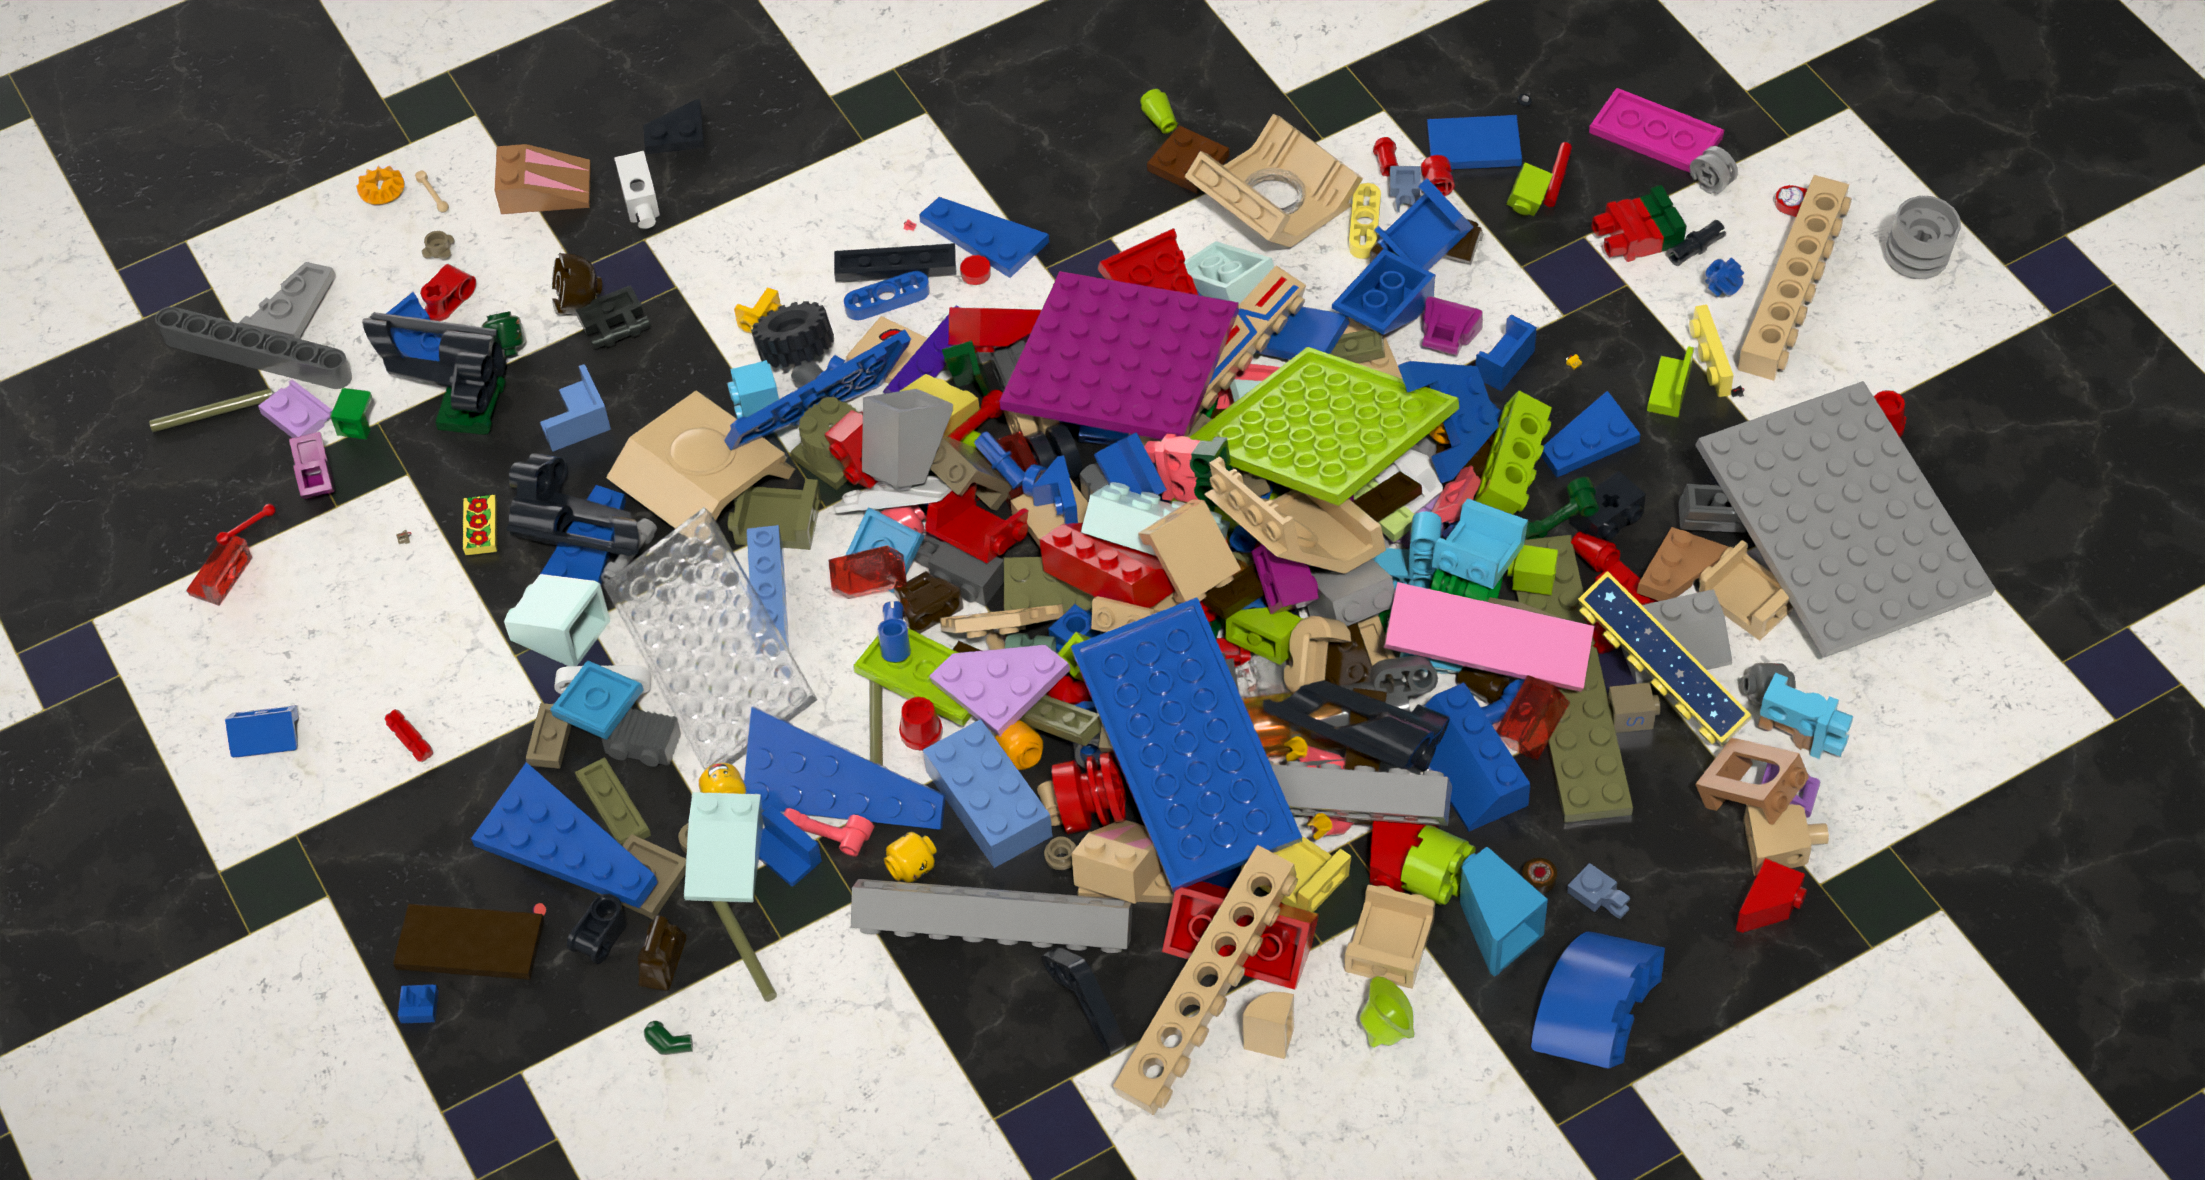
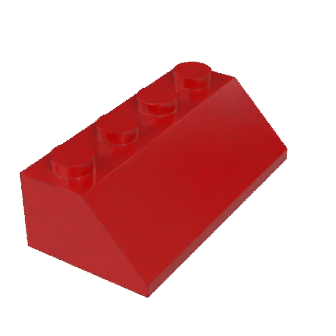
(1283, 944)

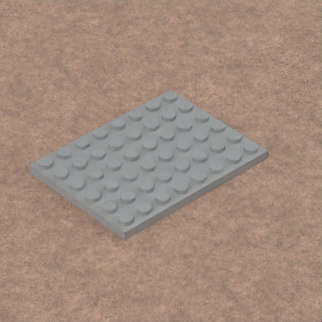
(1844, 518)

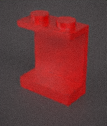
(973, 528)

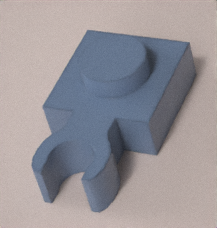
(1404, 184)

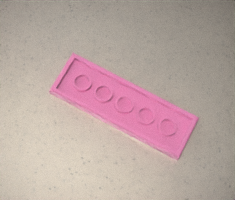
(1489, 636)

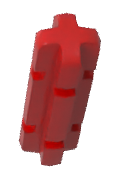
(408, 735)

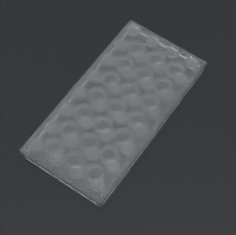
(707, 639)

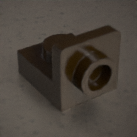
(1466, 247)

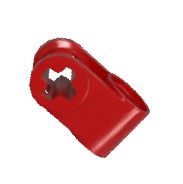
(447, 292)

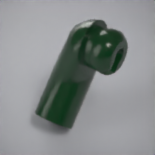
(664, 1042)

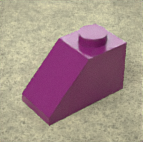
(1284, 581)

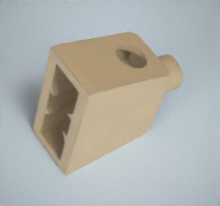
(1785, 841)

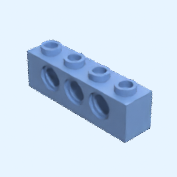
(768, 573)

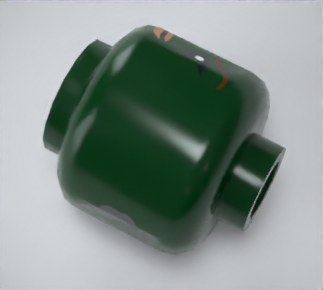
(509, 330)

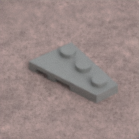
(295, 302)

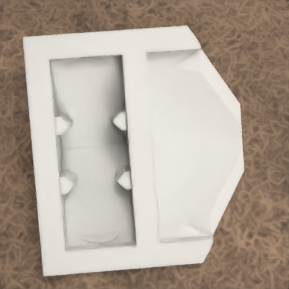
(1419, 468)

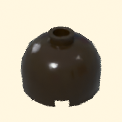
(574, 283)

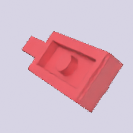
(1455, 494)

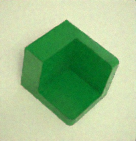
(350, 413)

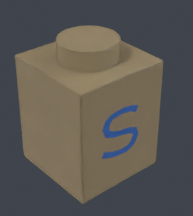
(1633, 707)

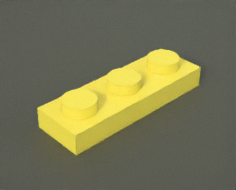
(1711, 351)

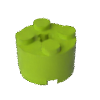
(1436, 865)

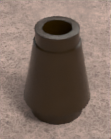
(1483, 683)

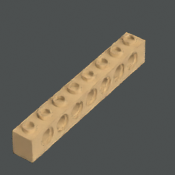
(1794, 278)
(1261, 869)

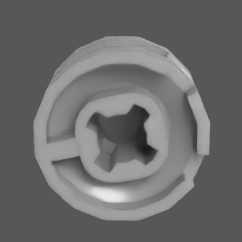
(1714, 169)

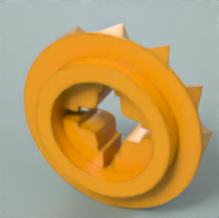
(391, 187)

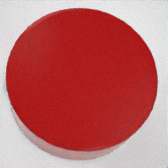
(975, 270)

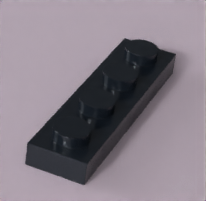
(894, 261)

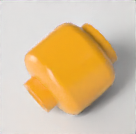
(1021, 745)

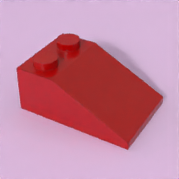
(990, 326)

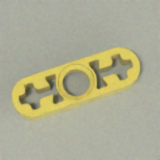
(1360, 210)

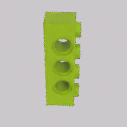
(1514, 453)

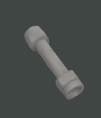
(646, 533)

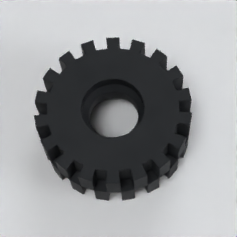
(793, 334)

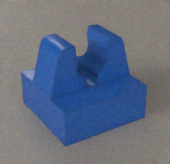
(418, 1004)

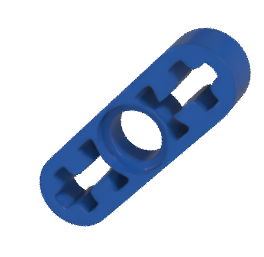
(909, 296)

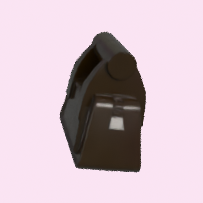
(928, 600)
(660, 954)

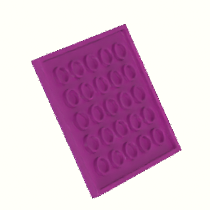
(1120, 356)

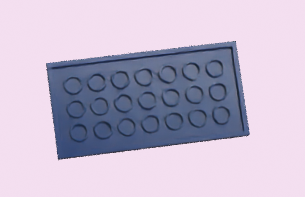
(1185, 744)

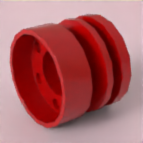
(1089, 792)

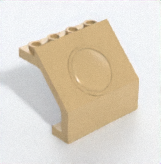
(686, 465)
(1299, 524)

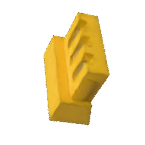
(1574, 361)

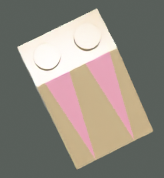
(1116, 861)

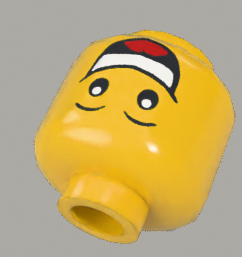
(721, 779)

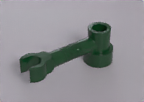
(1581, 500)

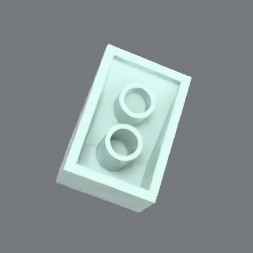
(1227, 271)
(723, 847)

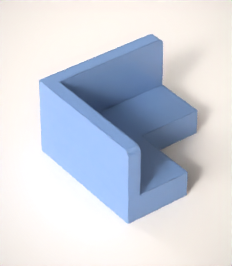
(584, 417)

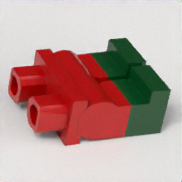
(1640, 225)

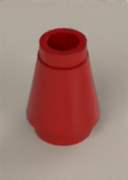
(1595, 551)

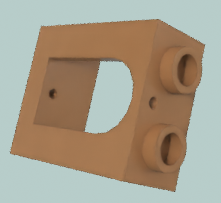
(1724, 774)

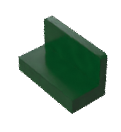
(966, 365)

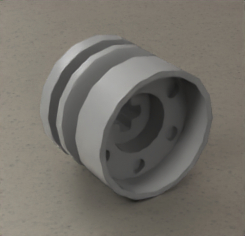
(1922, 237)

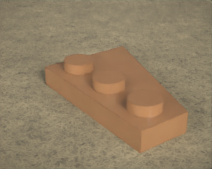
(1678, 564)

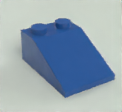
(1387, 293)

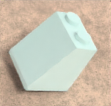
(559, 618)

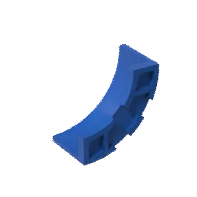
(1591, 997)

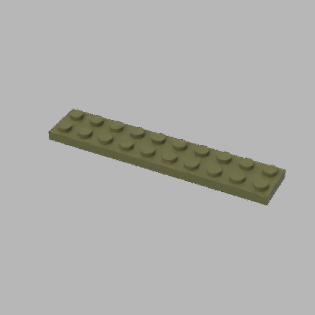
(1585, 741)

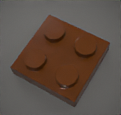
(1179, 153)

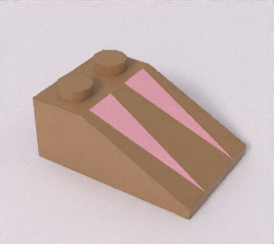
(540, 180)

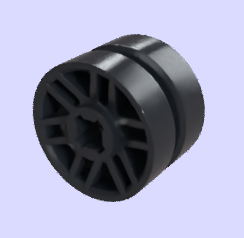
(1054, 443)

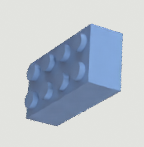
(987, 793)

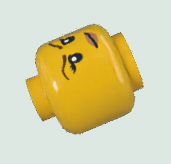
(910, 857)

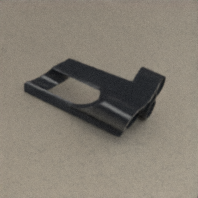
(467, 357)
(542, 512)
(1389, 735)

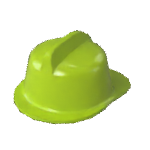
(1387, 1014)

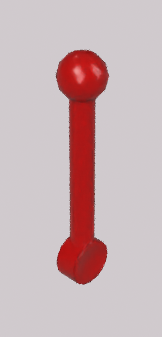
(224, 538)

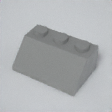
(1697, 625)

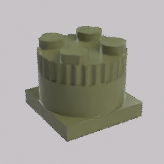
(814, 447)

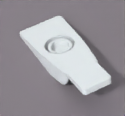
(886, 497)

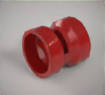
(1438, 170)

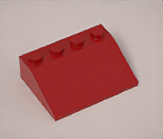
(1104, 567)

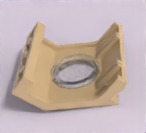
(1279, 185)

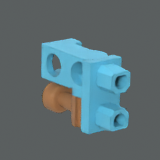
(1806, 716)

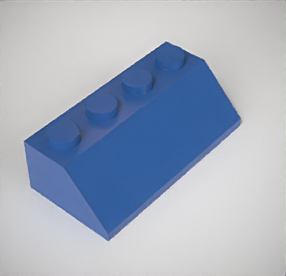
(1476, 761)

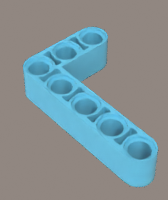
(1414, 565)

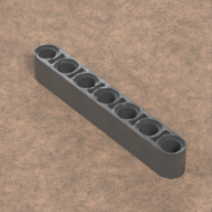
(254, 347)

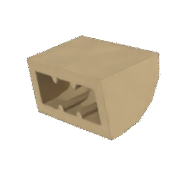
(1269, 1024)

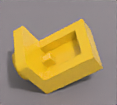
(747, 316)

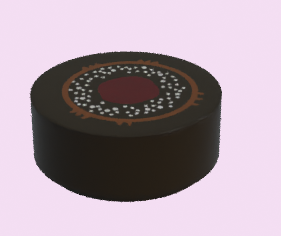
(1540, 874)

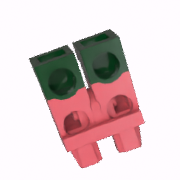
(1186, 466)

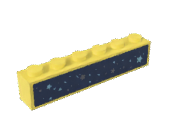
(1664, 659)

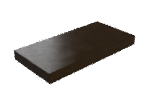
(469, 941)

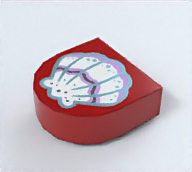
(1789, 199)

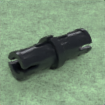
(1696, 242)

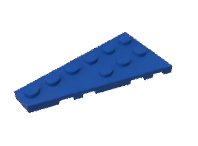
(844, 382)
(829, 780)
(552, 835)

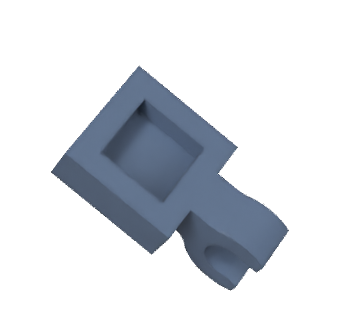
(1597, 889)

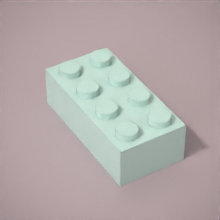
(1121, 514)

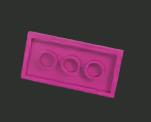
(1654, 129)

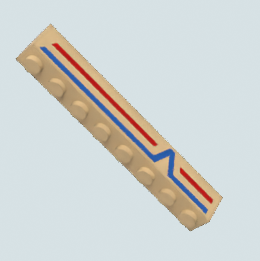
(1259, 316)

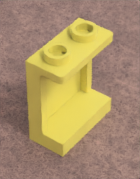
(1316, 874)

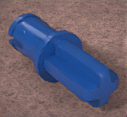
(1000, 459)

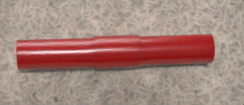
(1558, 174)

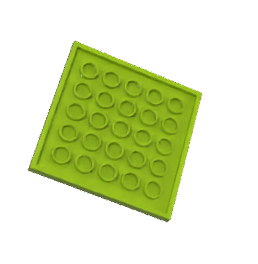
(1326, 424)

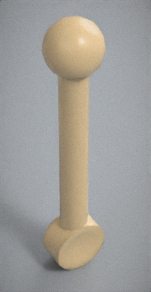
(421, 177)

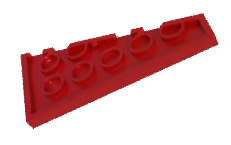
(1152, 264)

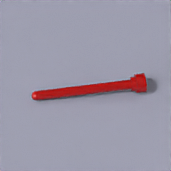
(989, 409)

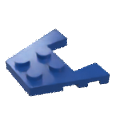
(1466, 427)

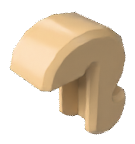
(1309, 649)

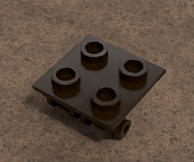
(1348, 660)

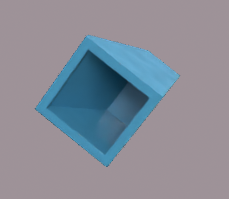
(1500, 909)

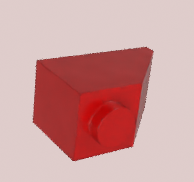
(1771, 896)

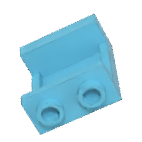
(1481, 544)

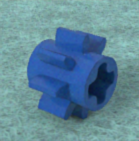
(1724, 277)

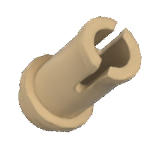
(1048, 799)

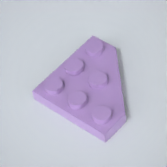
(1000, 682)

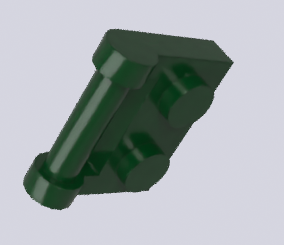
(462, 420)

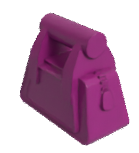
(1450, 325)

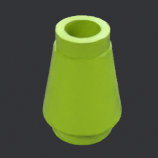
(1158, 110)

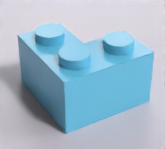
(752, 388)

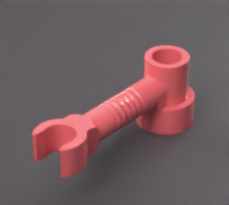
(851, 836)

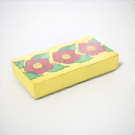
(480, 525)

